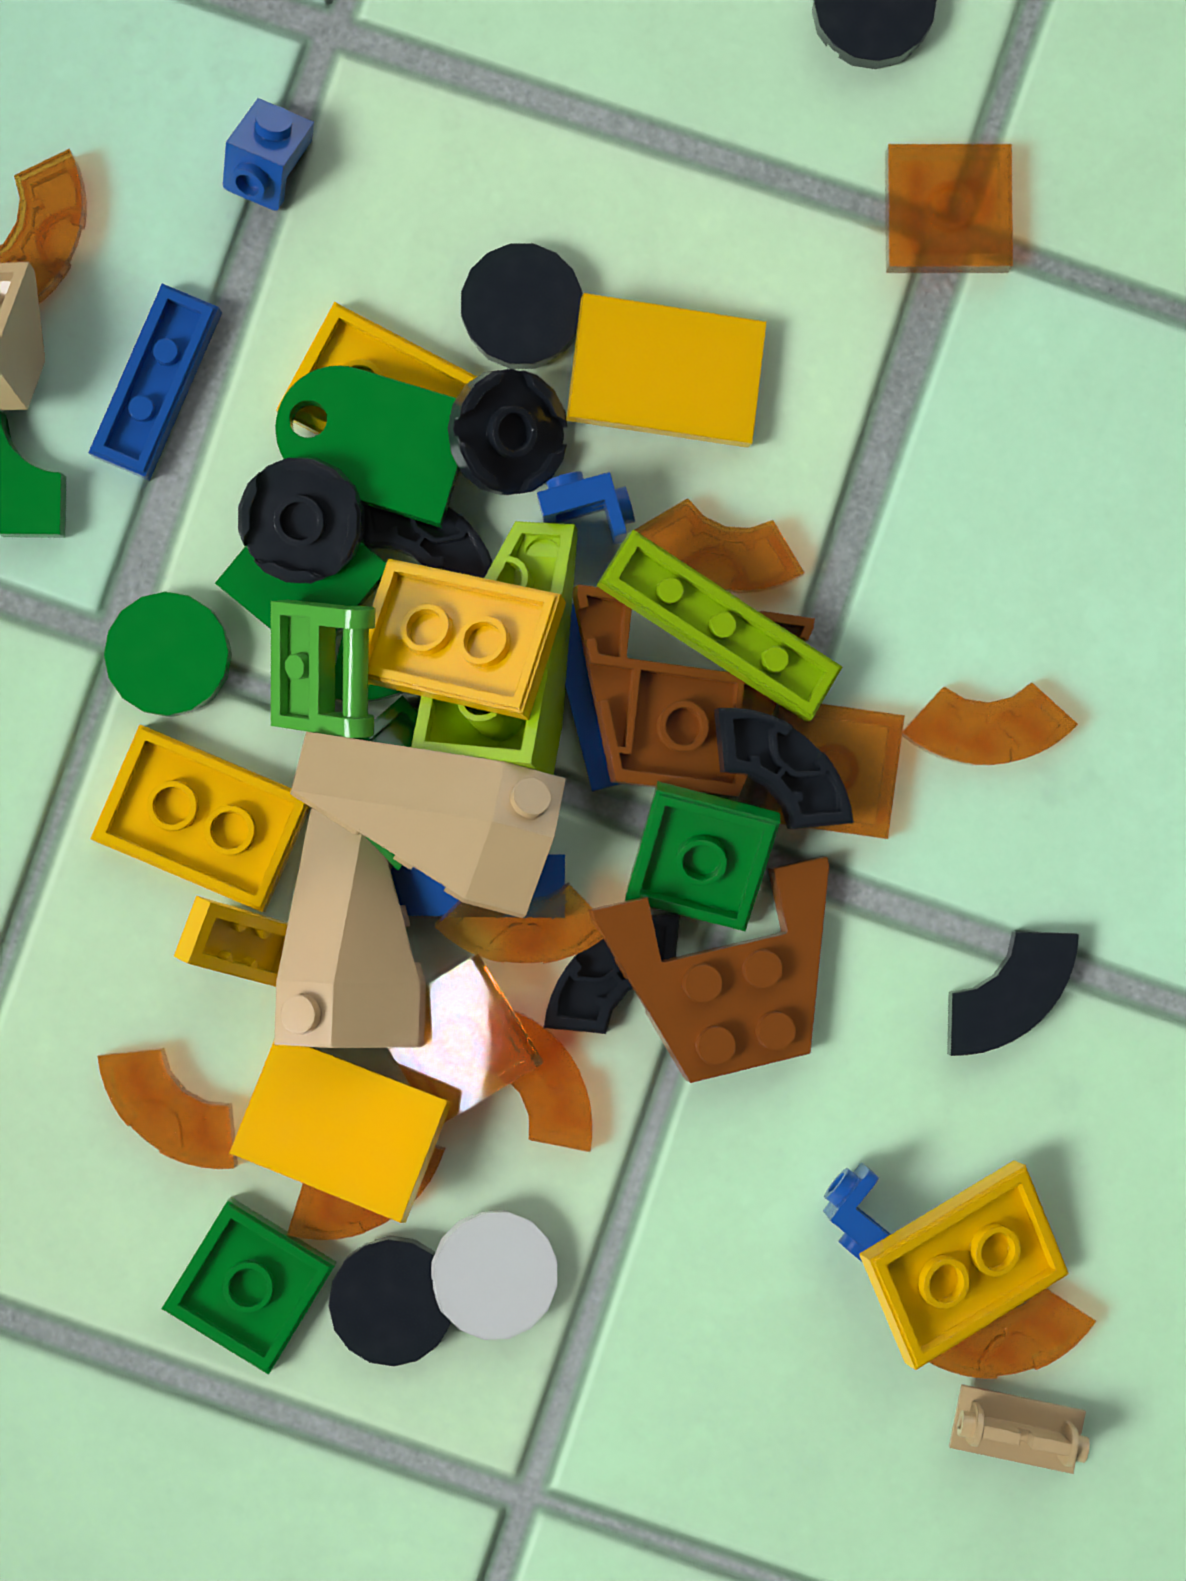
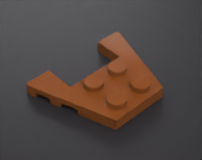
(656, 714)
(733, 1001)

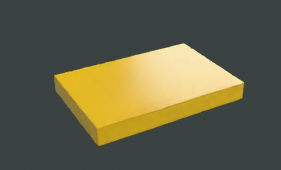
(362, 344)
(666, 370)
(462, 638)
(201, 818)
(341, 1129)
(964, 1264)

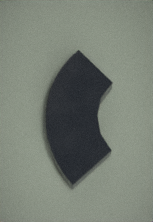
(449, 548)
(786, 764)
(595, 985)
(1014, 996)

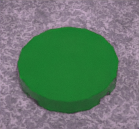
(167, 654)

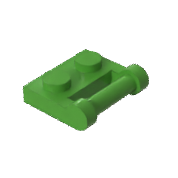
(305, 667)

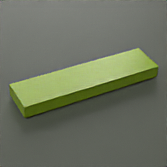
(719, 626)

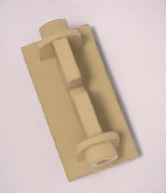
(1019, 1429)

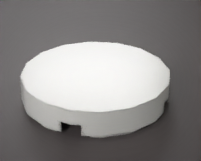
(494, 1275)

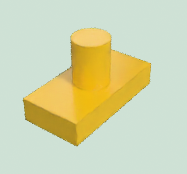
(232, 941)

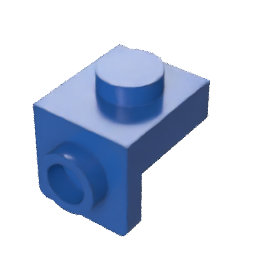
(264, 153)
(574, 497)
(842, 1210)

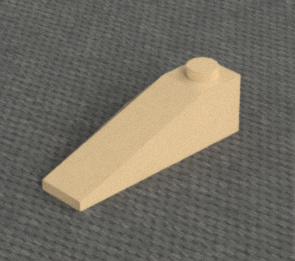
(346, 950)

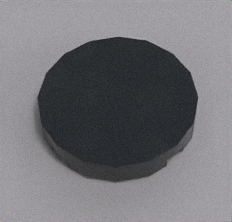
(873, 31)
(521, 305)
(507, 431)
(301, 519)
(387, 1302)

